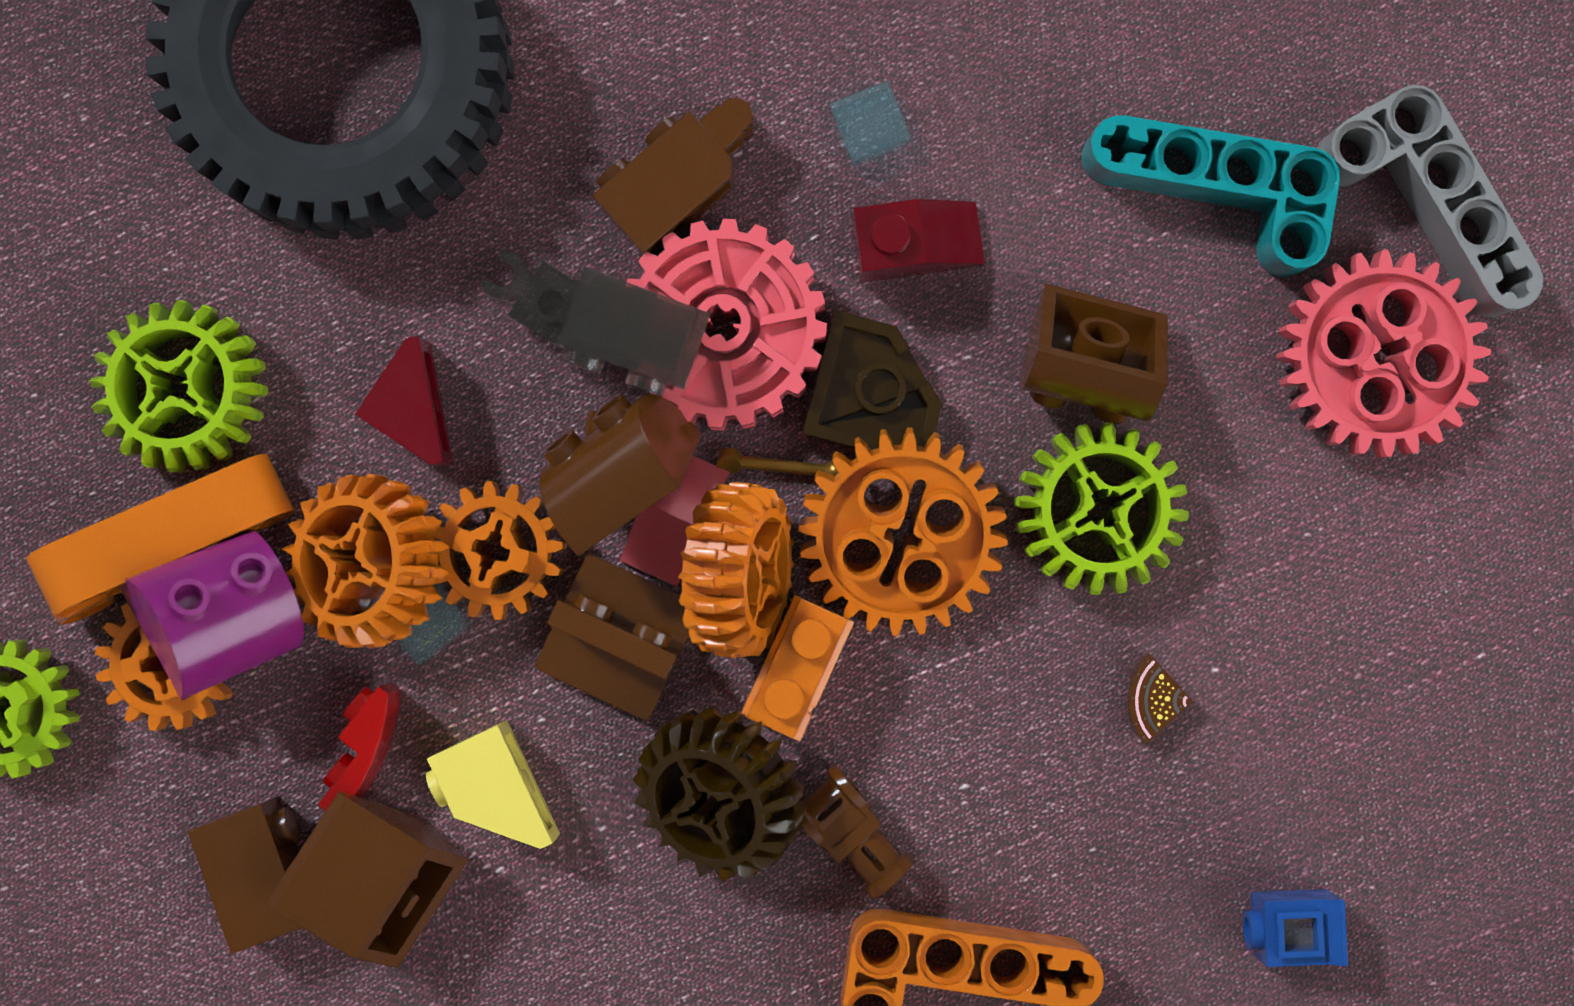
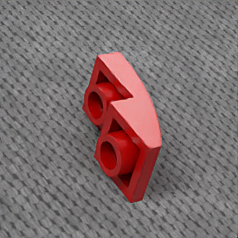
(369, 733)

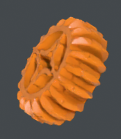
(387, 549)
(736, 570)

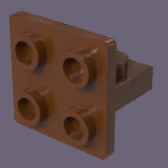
(615, 637)

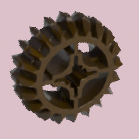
(707, 782)

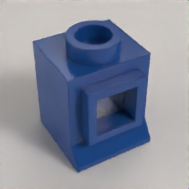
(1297, 928)

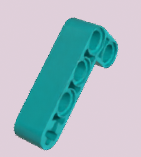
(1209, 181)

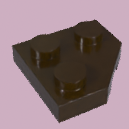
(869, 386)

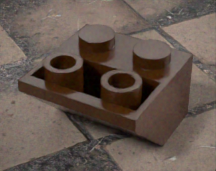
(368, 879)

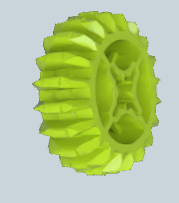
(136, 356)
(1118, 533)

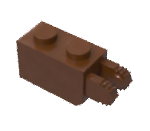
(676, 176)

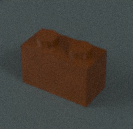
(242, 865)

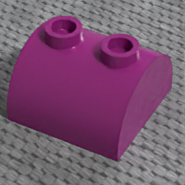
(217, 611)

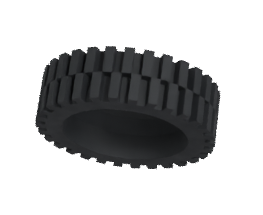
(350, 182)

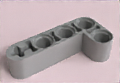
(1439, 209)

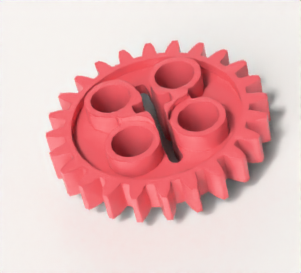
(1430, 324)

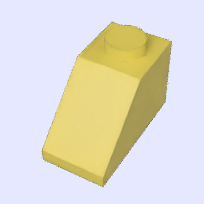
(492, 787)

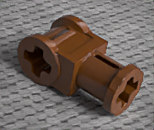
(850, 826)

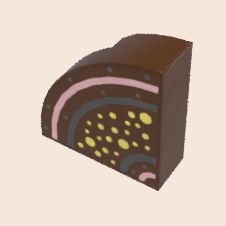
(1153, 699)

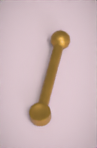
(732, 461)

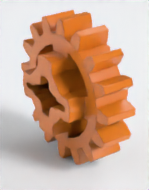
(504, 521)
(148, 670)

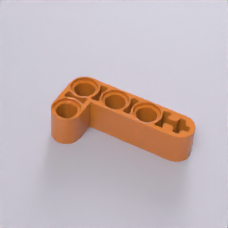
(91, 565)
(971, 969)

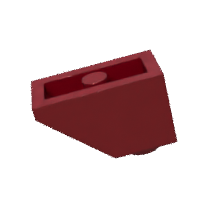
(915, 238)

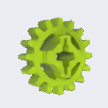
(36, 709)

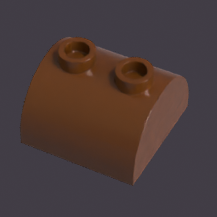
(1096, 355)
(617, 469)

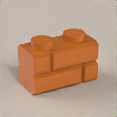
(797, 667)

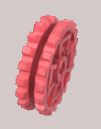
(777, 313)

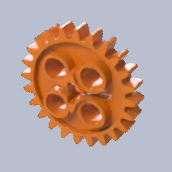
(957, 548)

